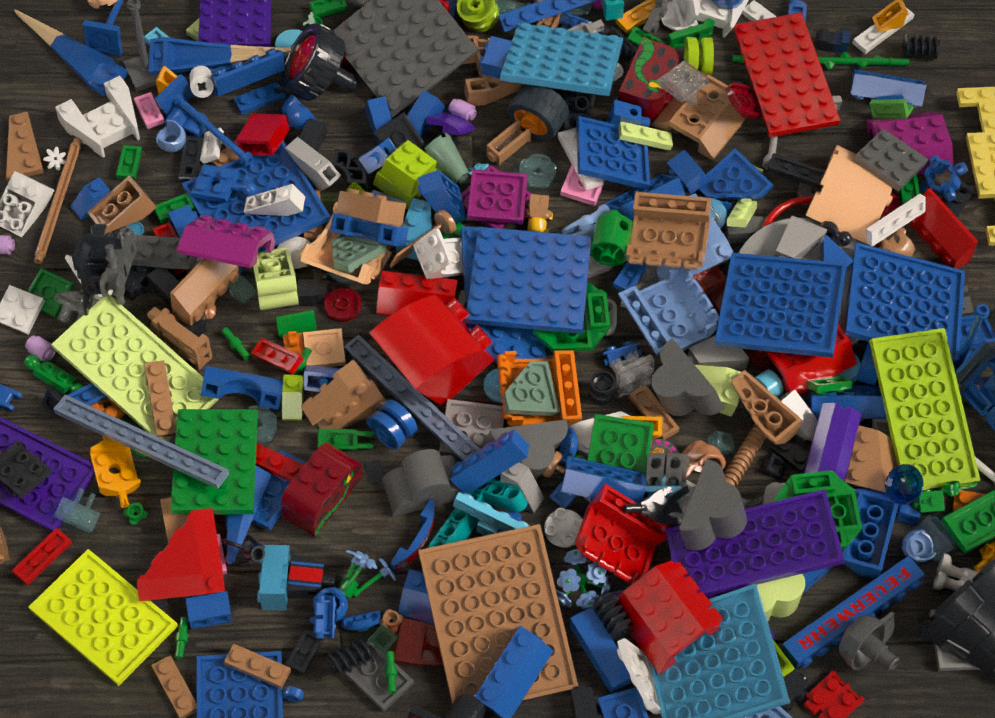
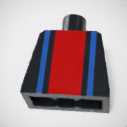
(307, 578)

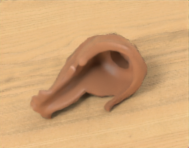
(699, 452)

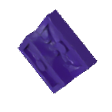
(451, 123)

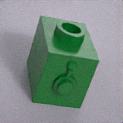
(929, 502)

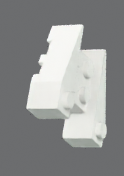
(706, 9)
(104, 124)

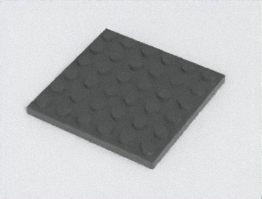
(404, 48)

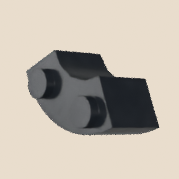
(350, 168)

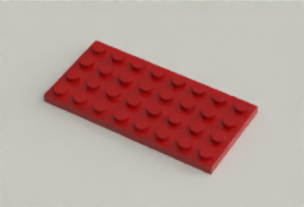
(786, 75)

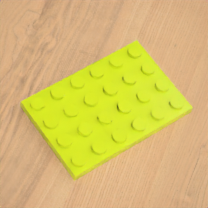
(103, 617)

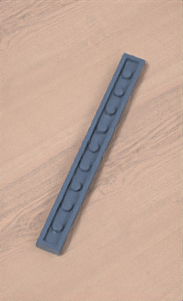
(411, 398)
(141, 441)

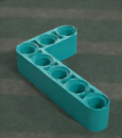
(494, 493)

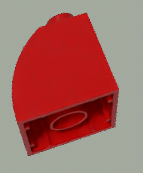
(434, 346)

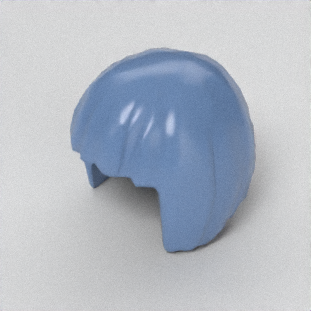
(171, 137)
(918, 546)

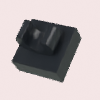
(51, 399)

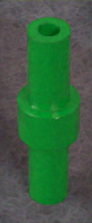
(235, 343)
(306, 353)
(181, 638)
(390, 672)

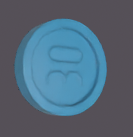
(137, 228)

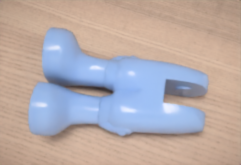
(584, 225)

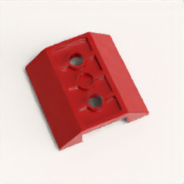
(800, 368)

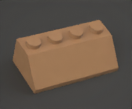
(201, 289)

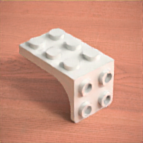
(439, 256)

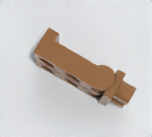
(181, 340)

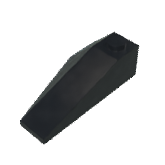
(578, 104)

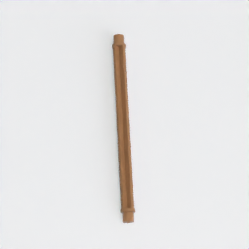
(57, 201)

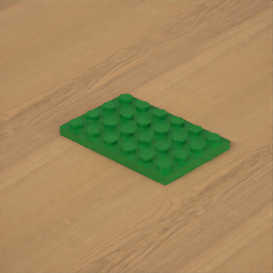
(227, 440)

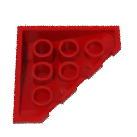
(187, 564)

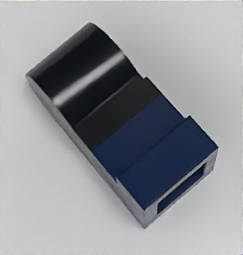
(832, 41)

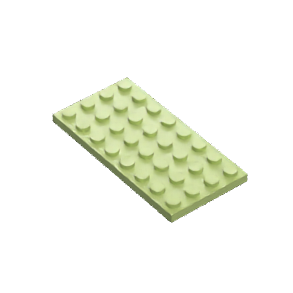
(112, 353)

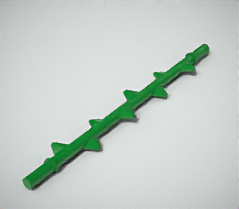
(845, 59)

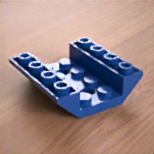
(242, 73)

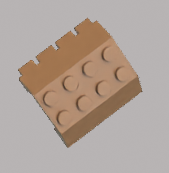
(669, 230)

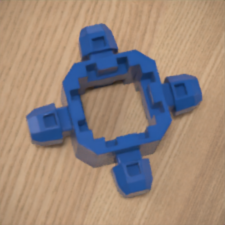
(938, 167)

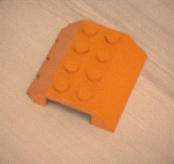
(565, 383)

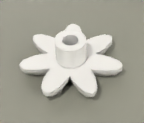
(57, 156)

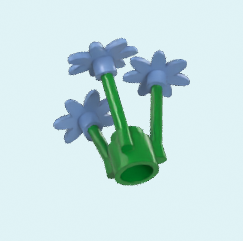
(349, 585)

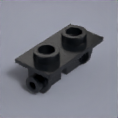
(627, 49)

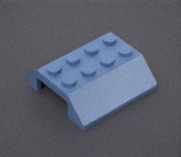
(672, 311)

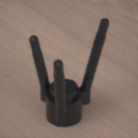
(252, 552)

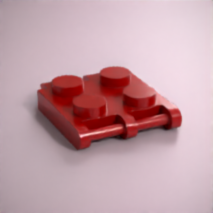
(832, 698)

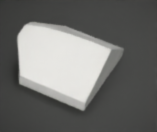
(675, 16)

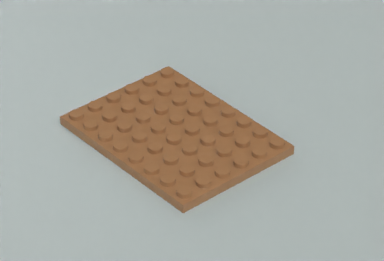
(482, 596)

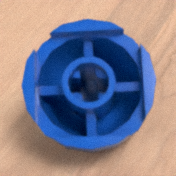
(296, 113)

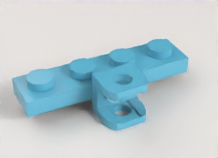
(489, 518)

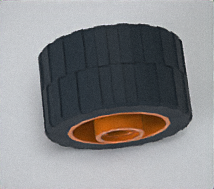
(539, 110)

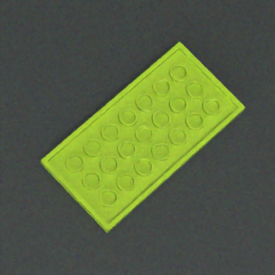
(924, 406)

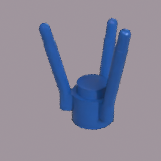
(568, 21)

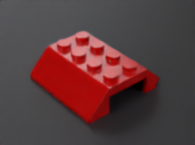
(616, 538)
(667, 613)

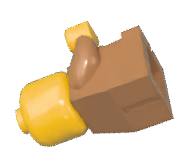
(538, 213)

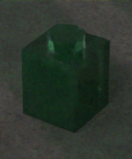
(383, 638)

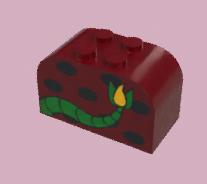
(641, 83)
(320, 488)

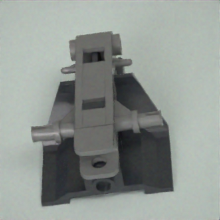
(104, 263)

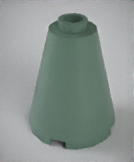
(448, 159)

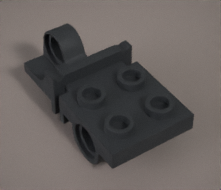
(21, 470)

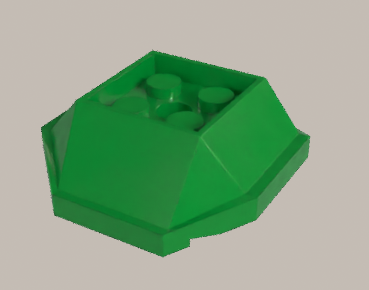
(595, 326)
(840, 497)

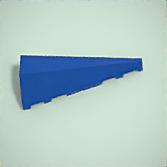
(238, 524)

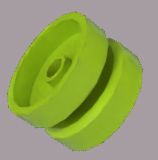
(478, 14)
(700, 54)

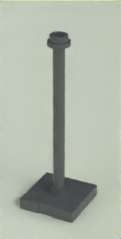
(139, 66)

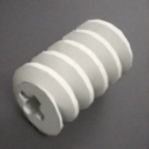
(201, 81)

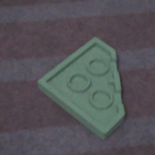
(353, 251)
(532, 392)

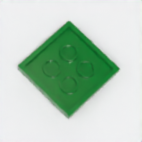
(620, 442)

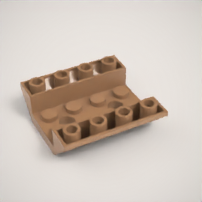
(715, 118)

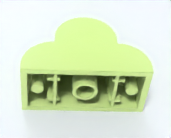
(275, 279)
(782, 596)

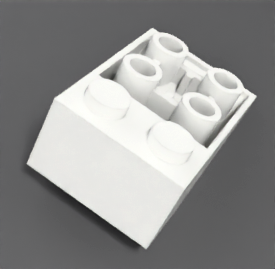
(22, 203)

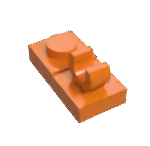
(294, 342)

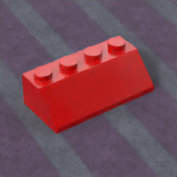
(944, 232)
(402, 289)

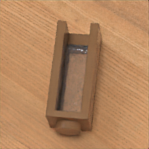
(507, 143)

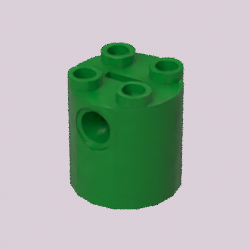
(611, 238)

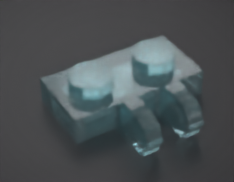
(77, 514)

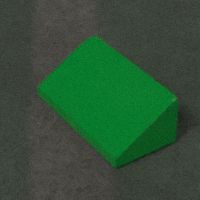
(297, 322)

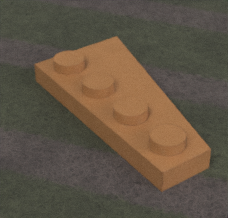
(22, 147)

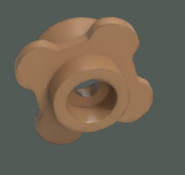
(391, 615)

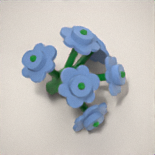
(574, 579)

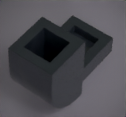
(313, 291)

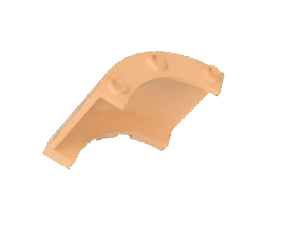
(849, 196)
(321, 255)

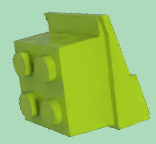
(401, 172)

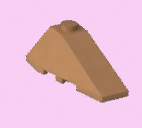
(767, 411)

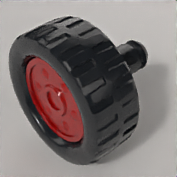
(316, 64)

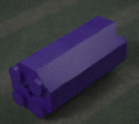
(833, 439)

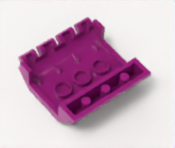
(921, 131)
(225, 241)

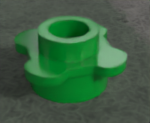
(136, 507)

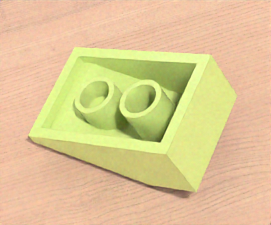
(721, 379)

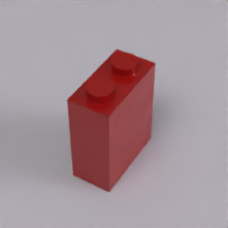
(263, 134)

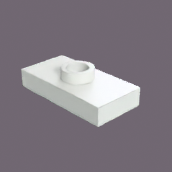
(211, 147)

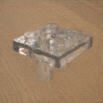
(683, 82)
(70, 301)
(633, 375)

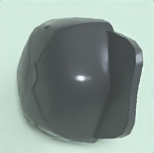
(866, 641)

